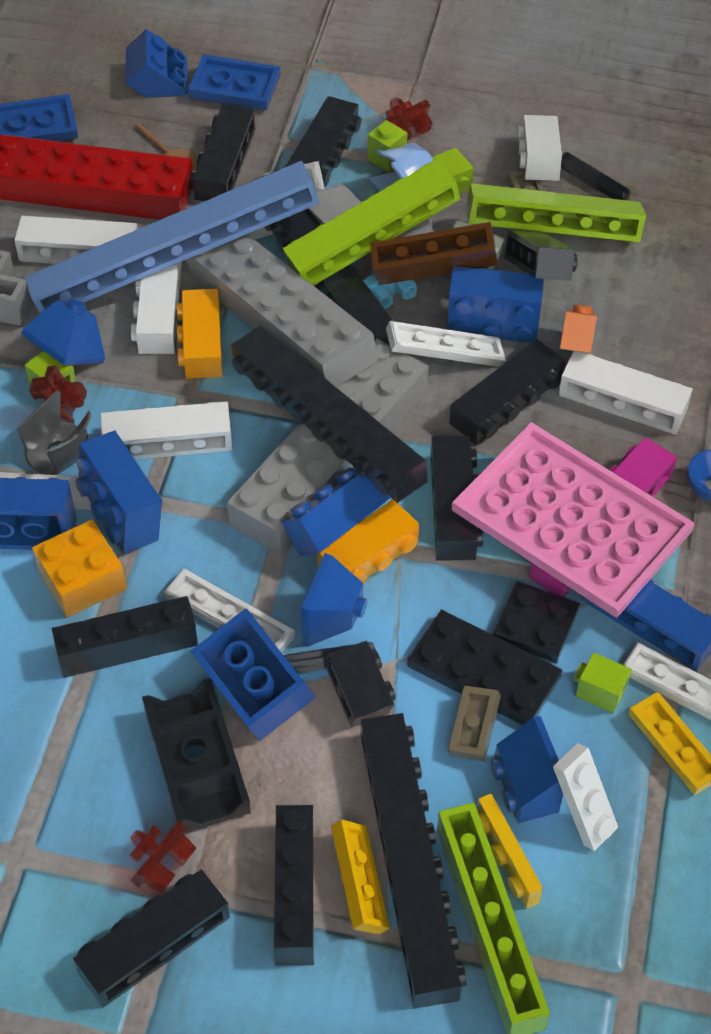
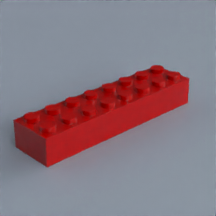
(93, 178)

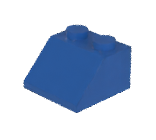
(526, 770)

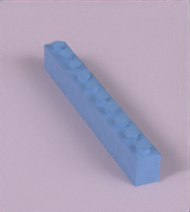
(175, 238)

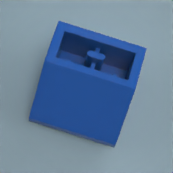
(155, 67)

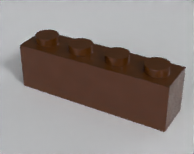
(433, 253)

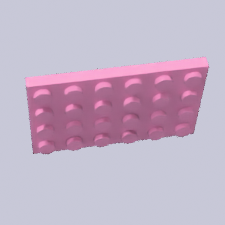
(573, 518)

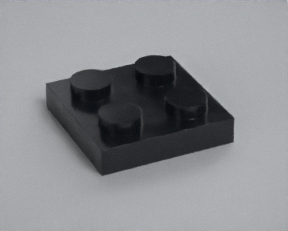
(537, 621)

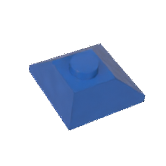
(67, 333)
(331, 602)

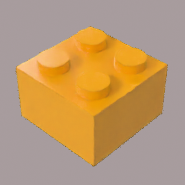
(79, 568)

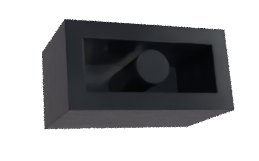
(360, 683)

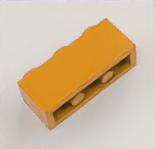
(200, 333)
(375, 541)

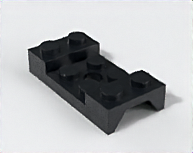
(205, 786)

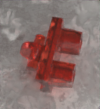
(405, 115)
(71, 394)
(152, 871)

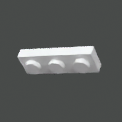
(585, 796)

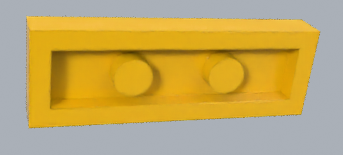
(674, 741)
(508, 853)
(360, 877)

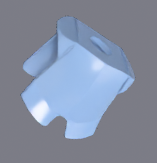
(405, 161)

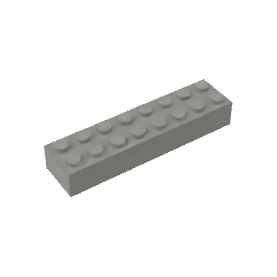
(287, 306)
(305, 464)

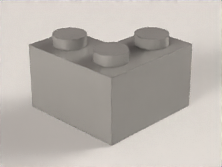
(13, 293)

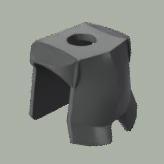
(47, 428)

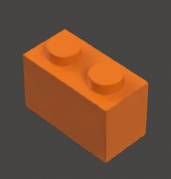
(579, 328)

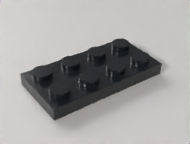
(468, 656)

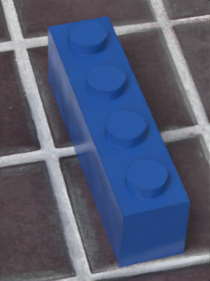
(332, 512)
(667, 624)

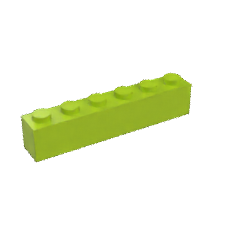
(555, 212)
(373, 220)
(492, 921)

